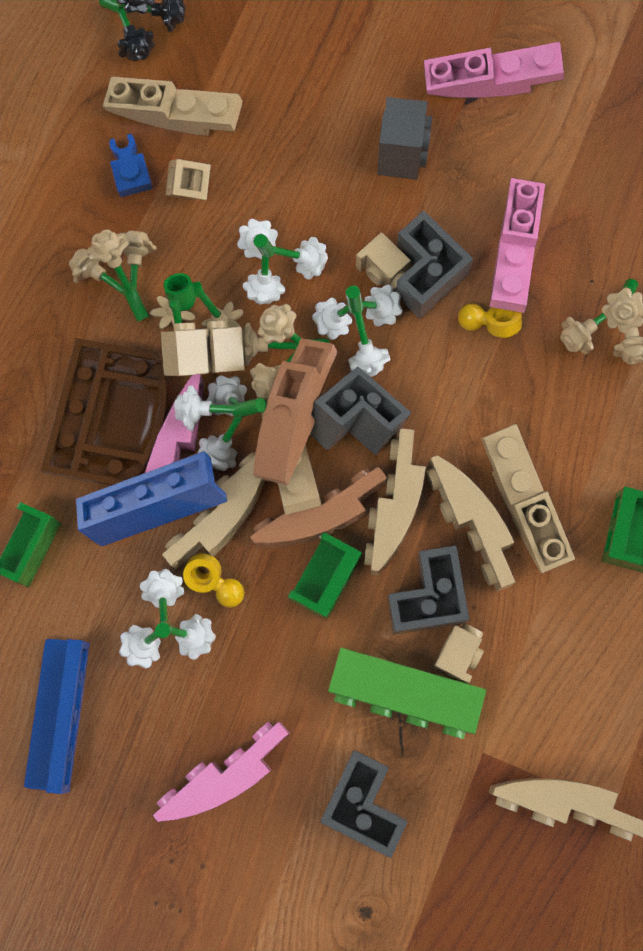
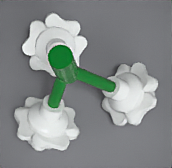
(260, 242)
(380, 306)
(224, 397)
(142, 644)

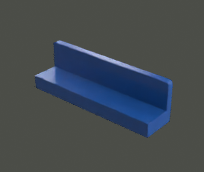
(149, 500)
(57, 715)

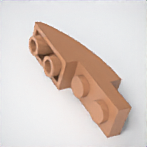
(289, 408)
(335, 514)

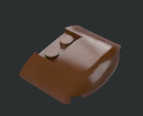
(107, 414)

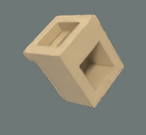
(187, 179)
(382, 261)
(460, 653)

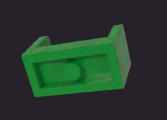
(625, 531)
(28, 545)
(325, 576)

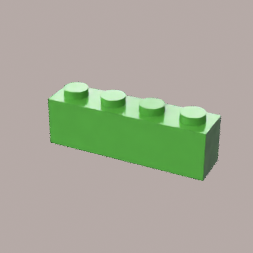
(408, 692)

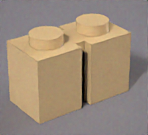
(202, 350)

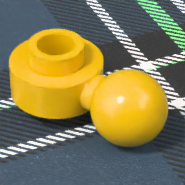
(498, 321)
(228, 591)

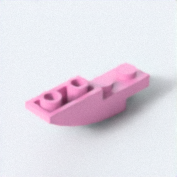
(489, 75)
(517, 245)
(212, 786)

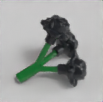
(138, 42)

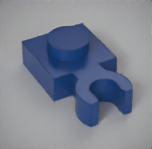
(130, 169)

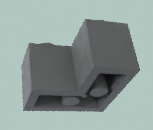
(404, 138)
(436, 261)
(358, 407)
(438, 602)
(355, 813)

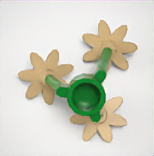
(182, 296)

